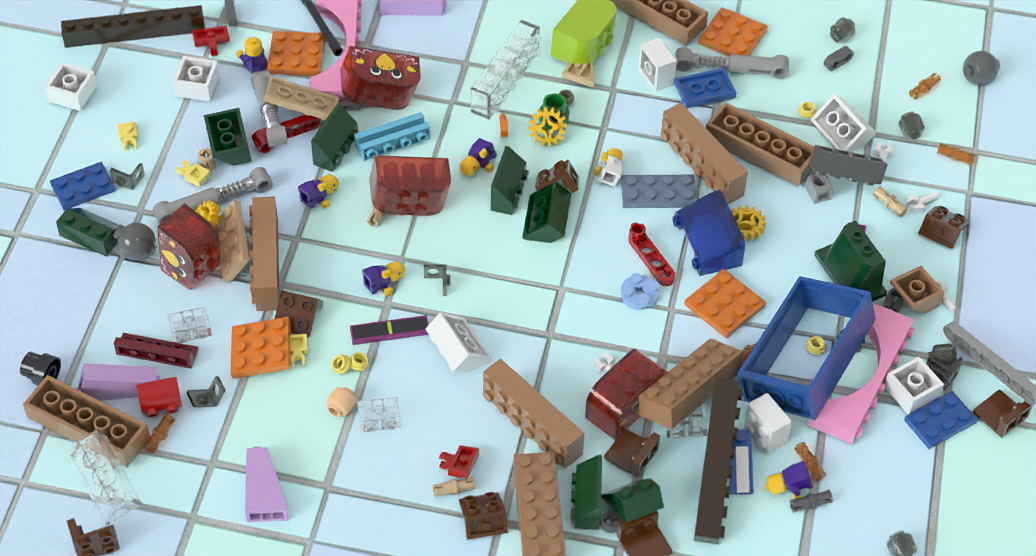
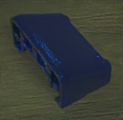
(711, 233)

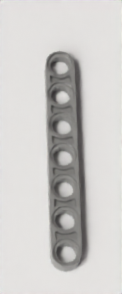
(991, 362)

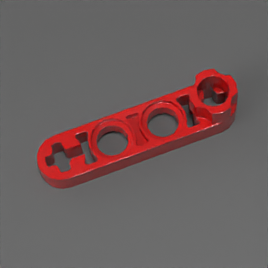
(304, 122)
(637, 234)

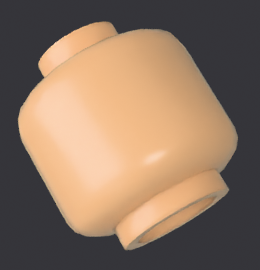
(340, 401)

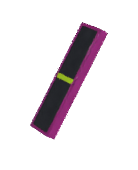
(389, 330)

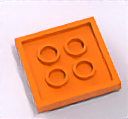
(732, 33)
(296, 53)
(725, 303)
(260, 347)

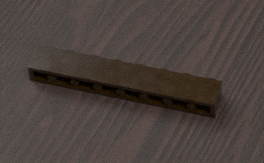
(132, 26)
(716, 461)

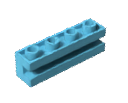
(392, 136)

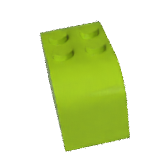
(584, 31)

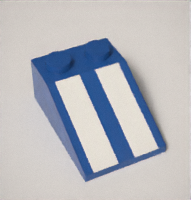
(742, 473)

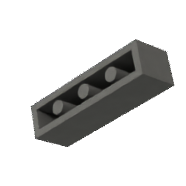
(848, 165)

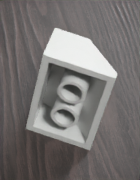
(842, 124)
(457, 343)

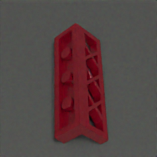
(156, 350)

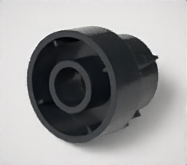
(39, 366)

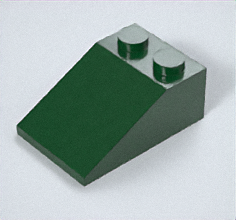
(635, 499)

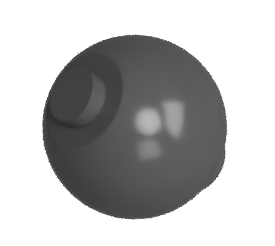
(980, 68)
(135, 241)

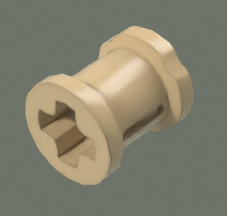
(201, 155)

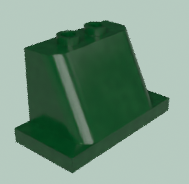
(854, 261)

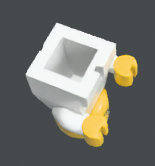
(613, 167)

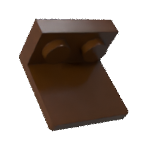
(561, 169)
(943, 226)
(299, 309)
(1002, 412)
(632, 451)
(483, 515)
(643, 537)
(95, 542)

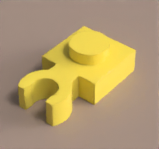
(128, 134)
(194, 174)
(298, 348)

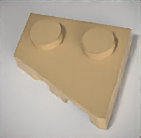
(582, 75)

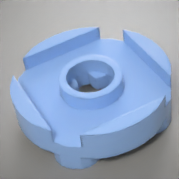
(639, 282)

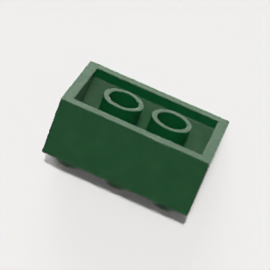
(227, 137)
(333, 139)
(508, 182)
(547, 214)
(87, 230)
(587, 494)

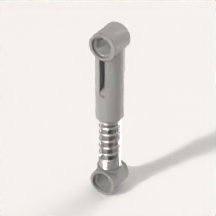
(776, 66)
(275, 132)
(258, 180)

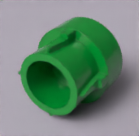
(559, 103)

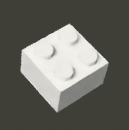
(657, 64)
(196, 78)
(71, 86)
(913, 385)
(767, 423)

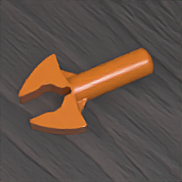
(503, 125)

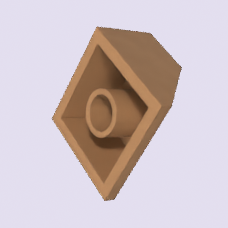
(918, 289)

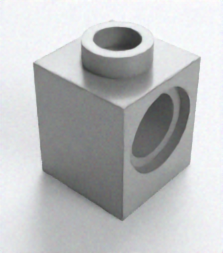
(819, 188)

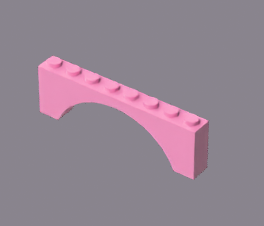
(345, 15)
(846, 415)

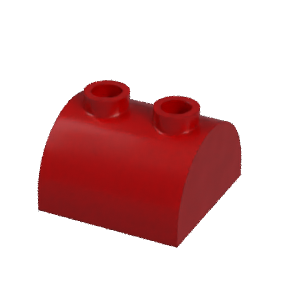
(159, 396)

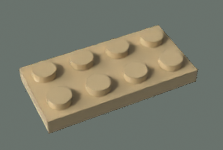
(299, 98)
(233, 241)

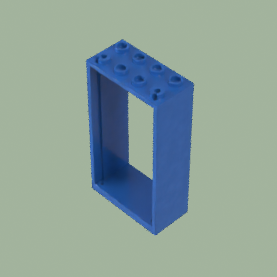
(821, 296)

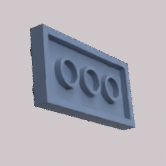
(658, 191)

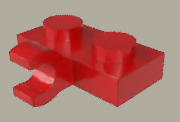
(211, 37)
(461, 462)

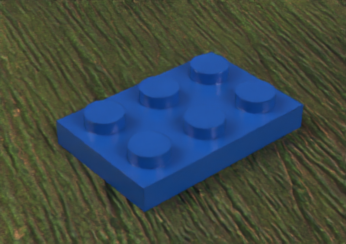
(705, 88)
(82, 185)
(940, 419)

